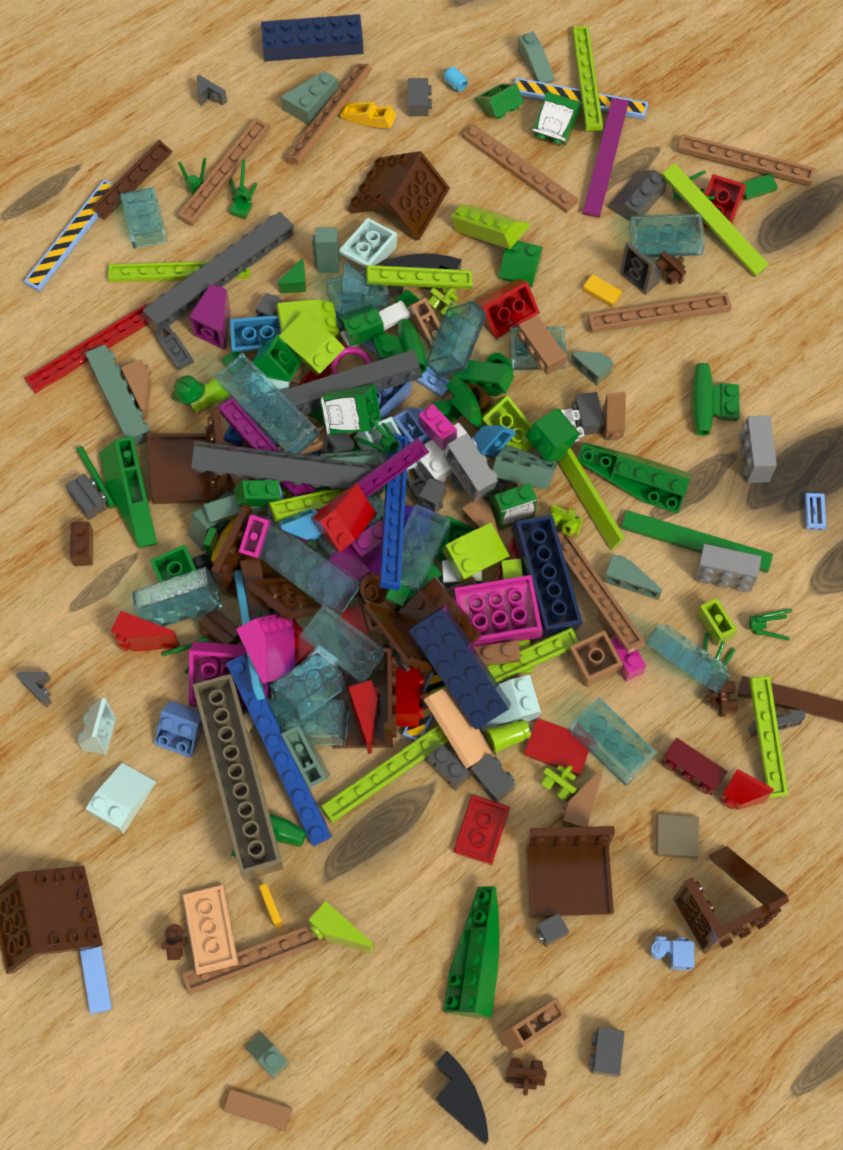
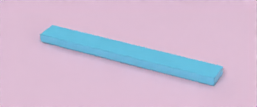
(246, 617)

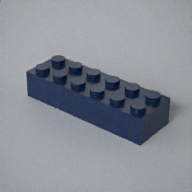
(312, 37)
(544, 560)
(460, 667)

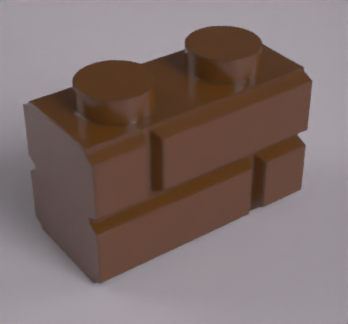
(81, 543)
(218, 628)

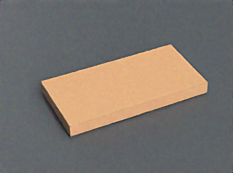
(465, 740)
(210, 929)

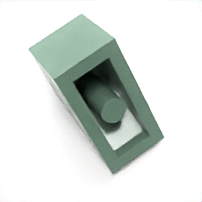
(592, 365)
(267, 1055)

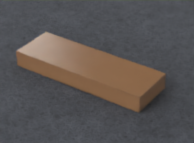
(258, 1110)

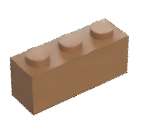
(541, 345)

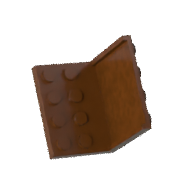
(406, 187)
(170, 466)
(230, 557)
(396, 624)
(386, 721)
(569, 871)
(46, 915)
(704, 925)

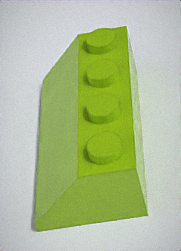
(488, 225)

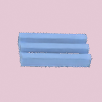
(814, 525)

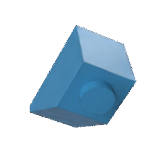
(492, 439)
(301, 525)

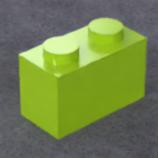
(716, 621)

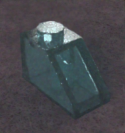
(353, 286)

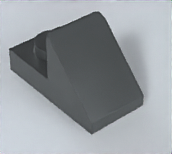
(210, 90)
(35, 684)

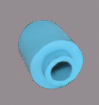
(455, 79)

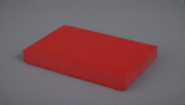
(556, 747)
(481, 829)

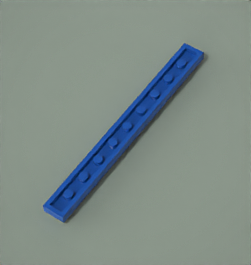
(393, 526)
(284, 762)

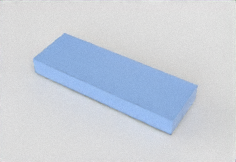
(96, 980)

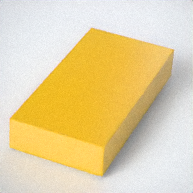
(602, 290)
(270, 905)

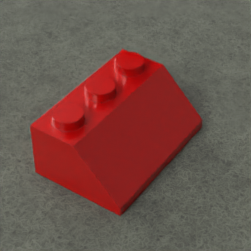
(508, 307)

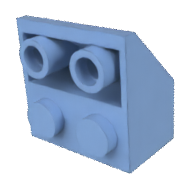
(408, 425)
(179, 729)

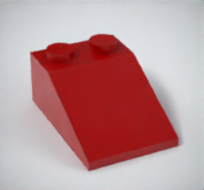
(727, 196)
(344, 518)
(141, 635)
(365, 701)

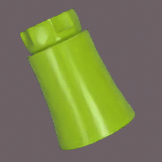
(212, 394)
(507, 735)

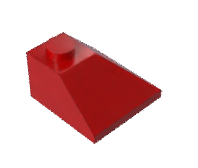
(745, 791)

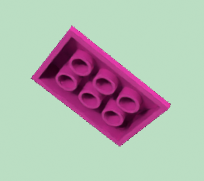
(502, 610)
(269, 646)
(209, 662)

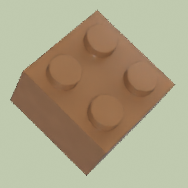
(595, 658)

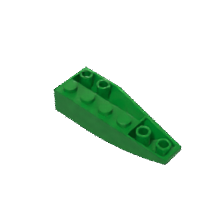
(638, 476)
(127, 488)
(476, 960)

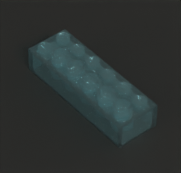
(267, 405)
(309, 569)

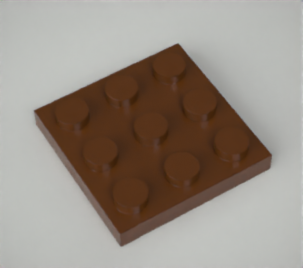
(284, 597)

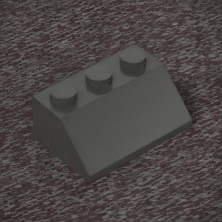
(639, 194)

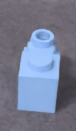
(680, 952)

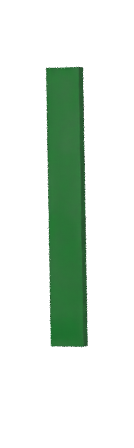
(686, 537)

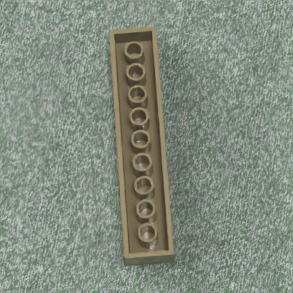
(237, 777)

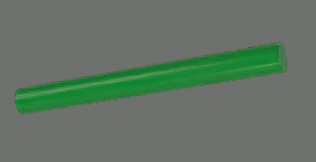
(95, 476)

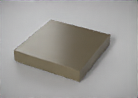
(677, 836)

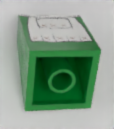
(556, 119)
(350, 409)
(513, 505)

